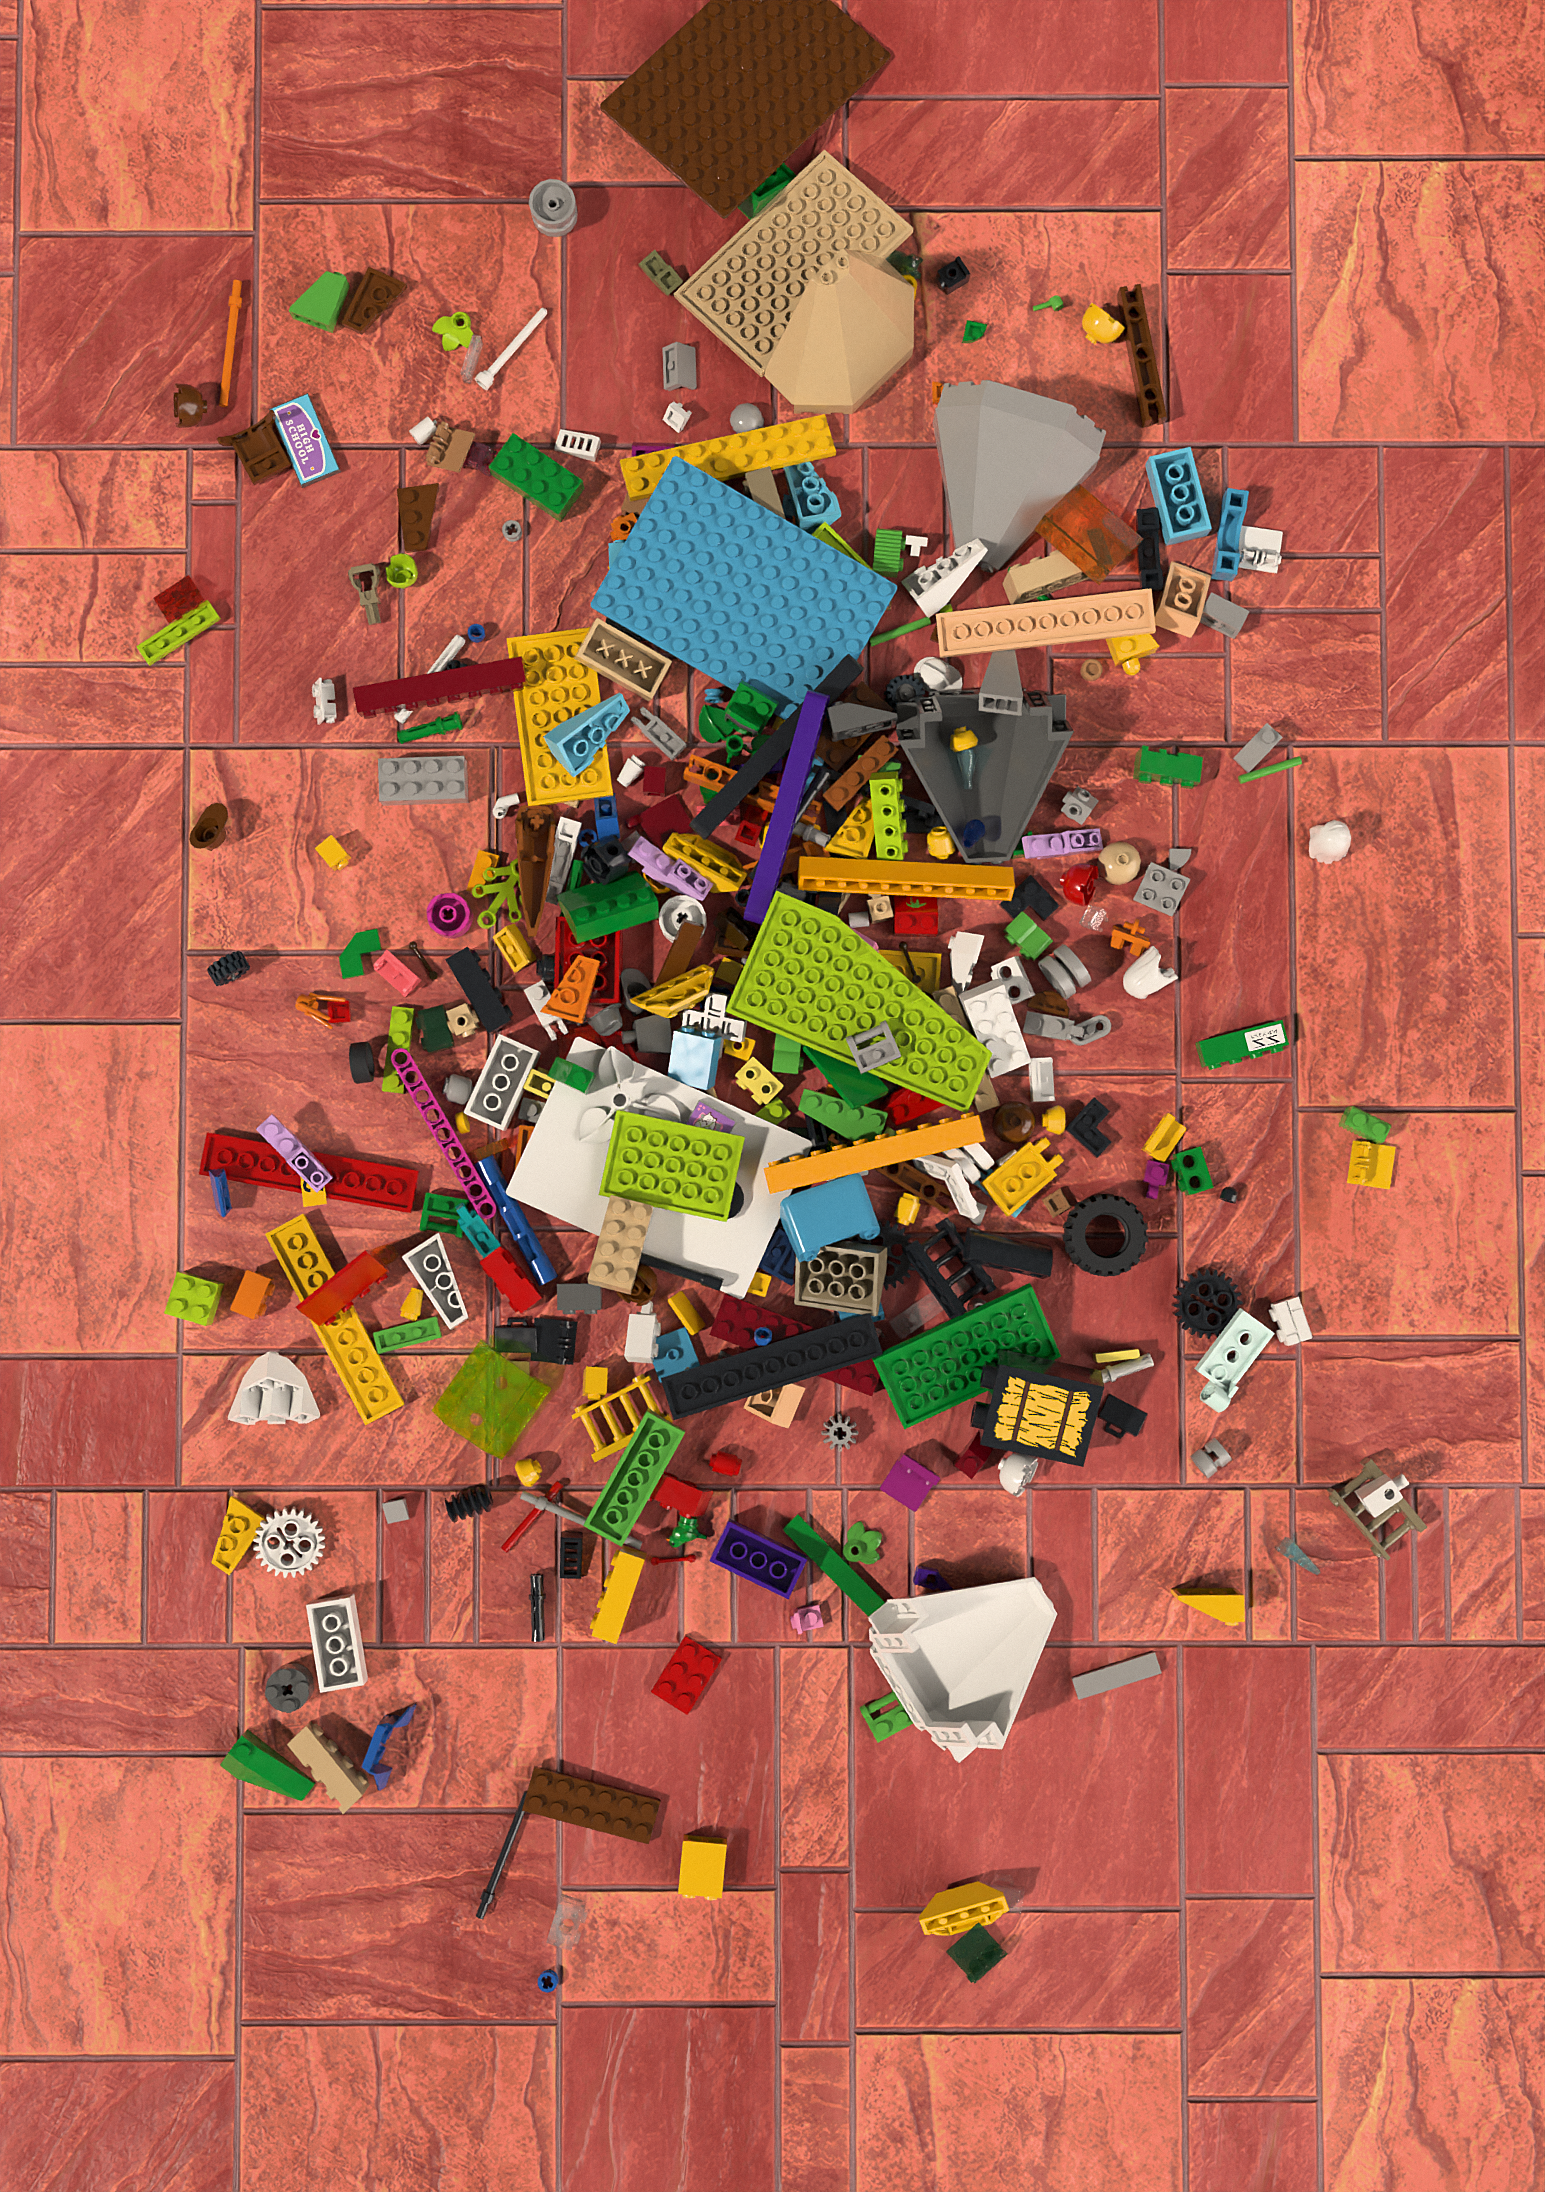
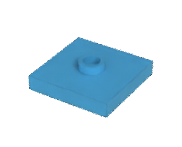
(674, 1353)

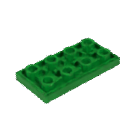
(847, 1080)

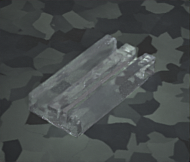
(471, 358)

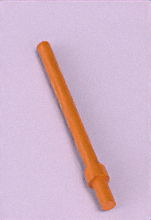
(235, 304)

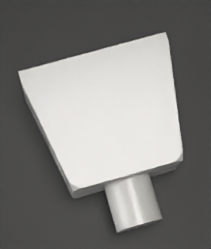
(1373, 1494)

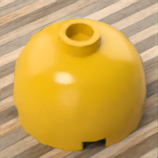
(1100, 325)

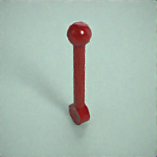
(655, 1560)

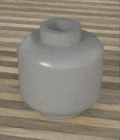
(457, 1089)

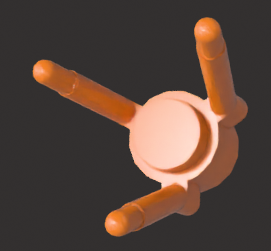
(309, 1006)

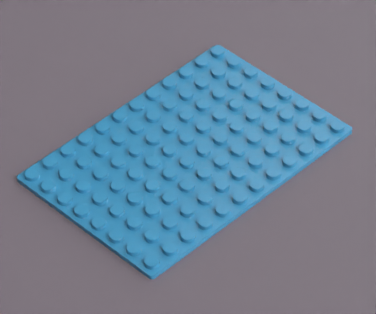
(739, 589)

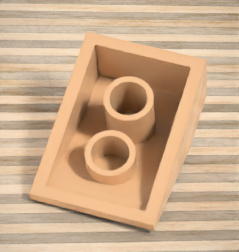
(1182, 599)

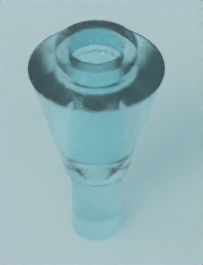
(967, 763)

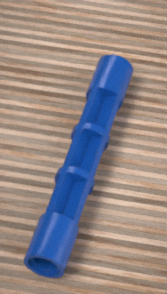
(516, 1221)

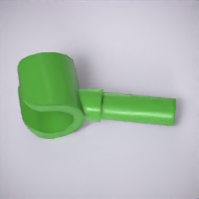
(1056, 303)

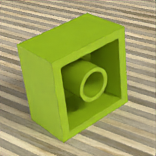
(194, 1298)

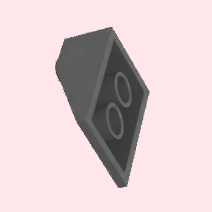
(855, 720)

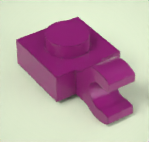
(1155, 1175)

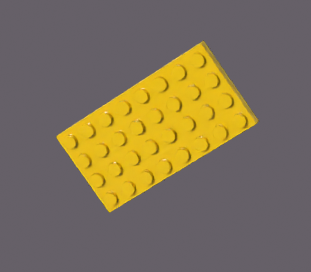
(556, 693)

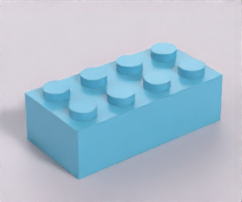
(1178, 496)

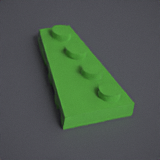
(836, 1114)

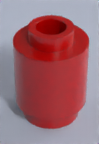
(725, 1463)

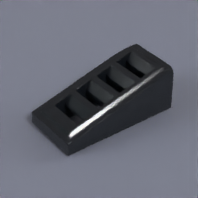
(566, 1538)

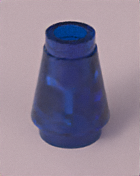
(973, 832)

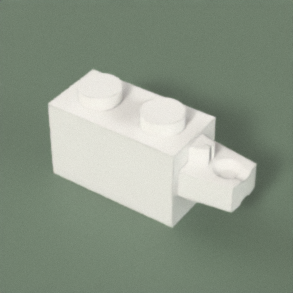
(642, 1335)

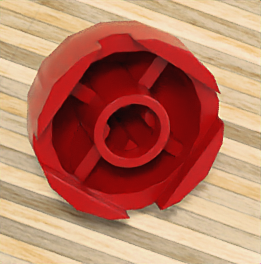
(1079, 883)

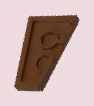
(372, 299)

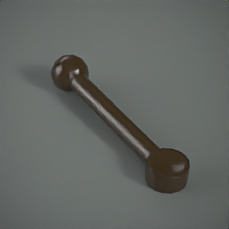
(432, 974)
(916, 978)

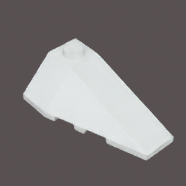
(937, 584)

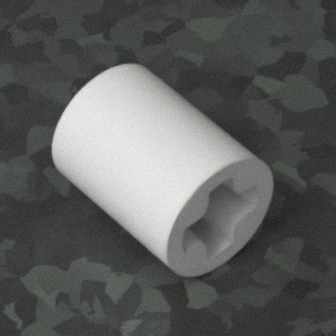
(423, 430)

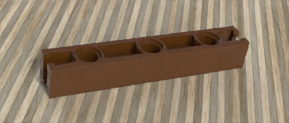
(1145, 370)
(909, 1179)

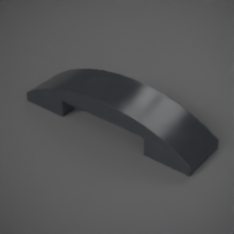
(1148, 550)

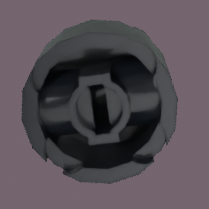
(605, 859)

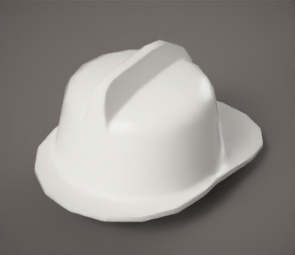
(937, 675)

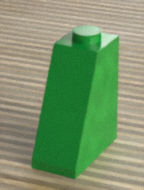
(571, 1075)

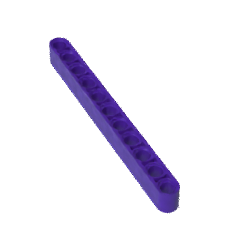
(787, 805)

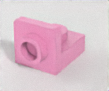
(807, 1618)

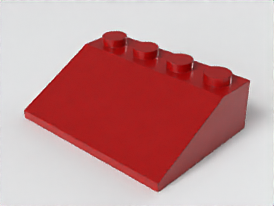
(606, 949)
(343, 1288)

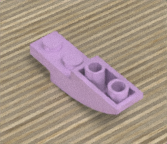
(1062, 844)
(669, 873)
(295, 1152)

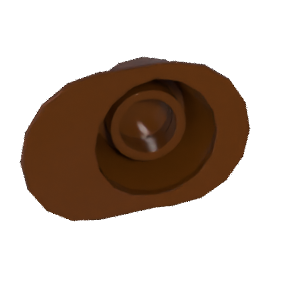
(210, 829)

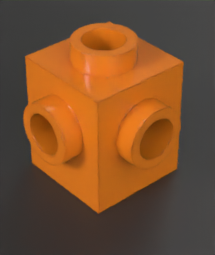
(622, 526)

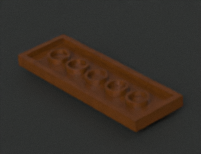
(591, 1805)

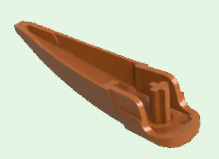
(535, 851)

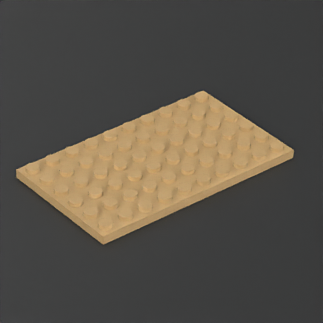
(762, 271)

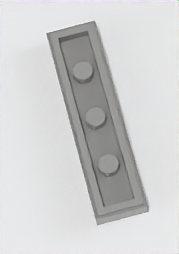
(1116, 1675)

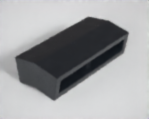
(810, 1125)

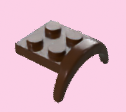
(258, 449)

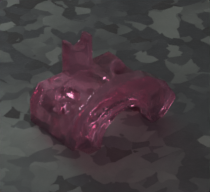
(480, 457)

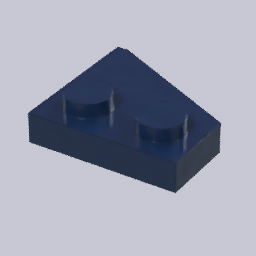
(779, 1257)

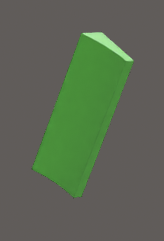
(634, 1477)

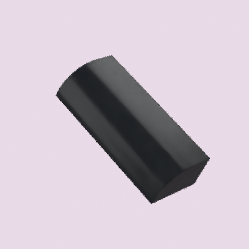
(1007, 1253)

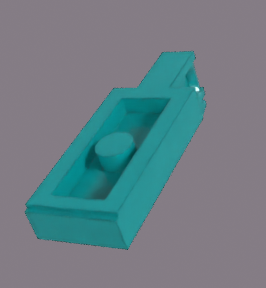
(477, 1230)

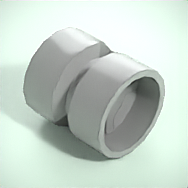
(1205, 1463)

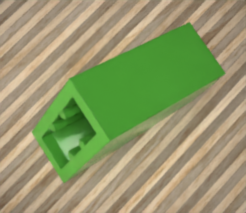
(322, 302)

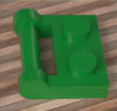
(443, 1207)

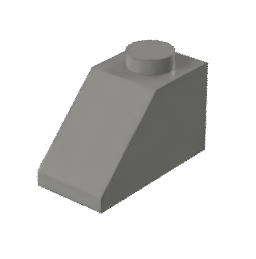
(1257, 747)

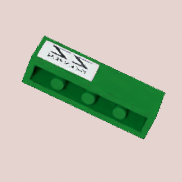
(1242, 1043)

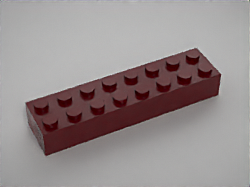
(739, 1320)

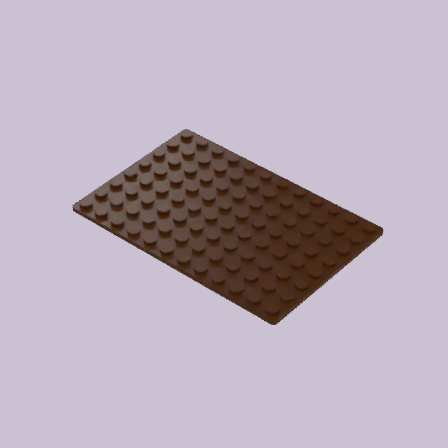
(743, 91)

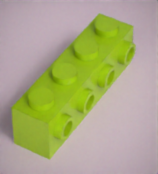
(887, 816)

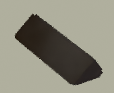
(735, 928)

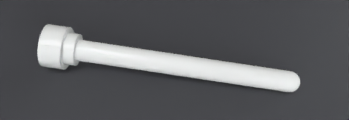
(485, 378)

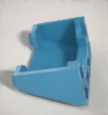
(828, 1215)

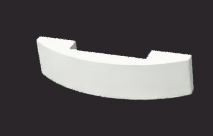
(565, 846)

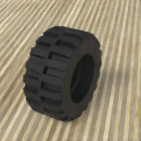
(1134, 1240)

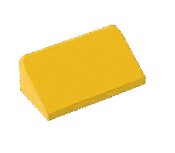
(514, 947)
(686, 1312)

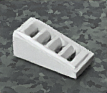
(586, 438)

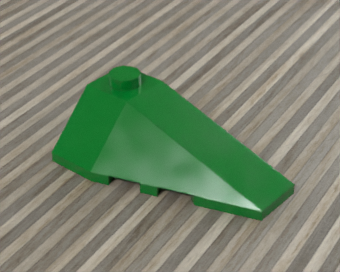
(264, 1767)

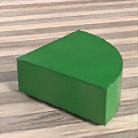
(973, 331)

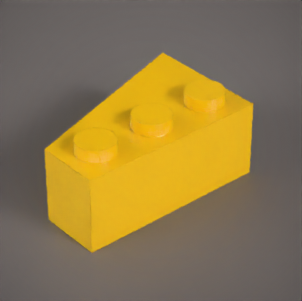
(1131, 647)

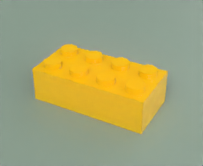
(617, 1598)

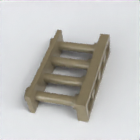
(1411, 1521)

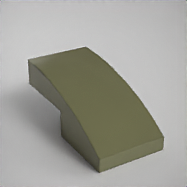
(660, 273)

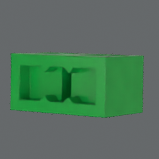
(1197, 1169)

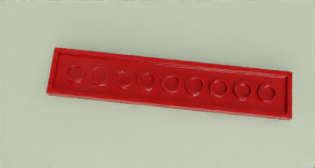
(351, 1182)

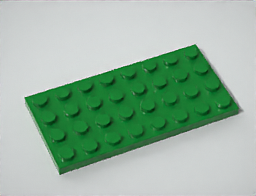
(947, 1361)

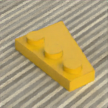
(236, 1535)

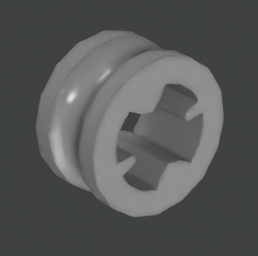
(515, 536)

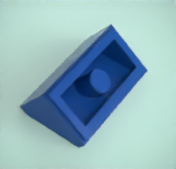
(220, 1191)

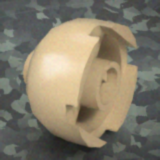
(1118, 863)

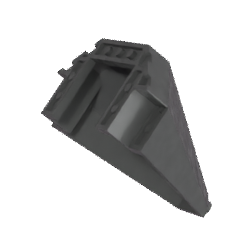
(1010, 768)

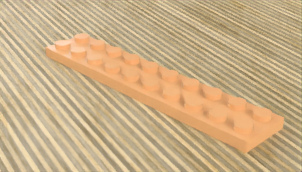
(1046, 623)

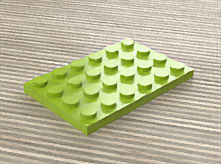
(672, 1165)

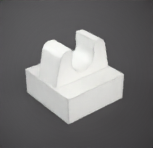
(676, 416)
(915, 542)

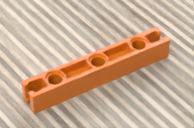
(763, 799)

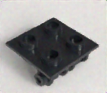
(555, 1341)

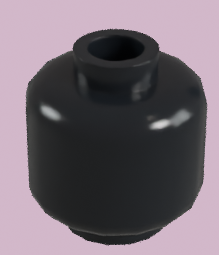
(546, 967)

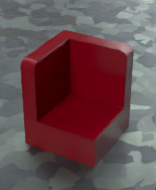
(654, 781)

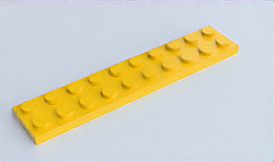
(734, 454)
(346, 1337)

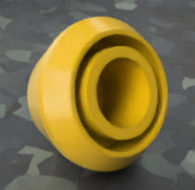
(962, 739)
(1054, 1120)
(528, 1471)

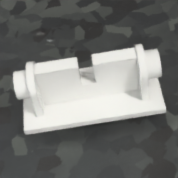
(322, 709)

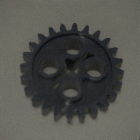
(890, 1237)
(1215, 1286)

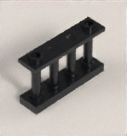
(933, 1278)

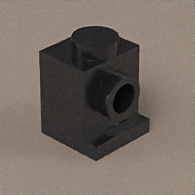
(950, 283)

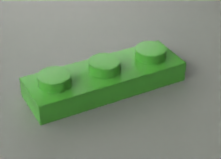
(407, 1335)

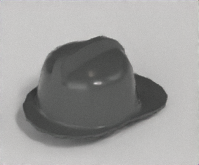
(633, 984)
(606, 1021)

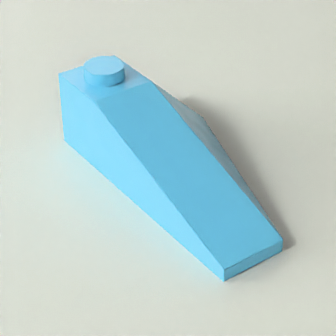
(819, 502)
(582, 735)

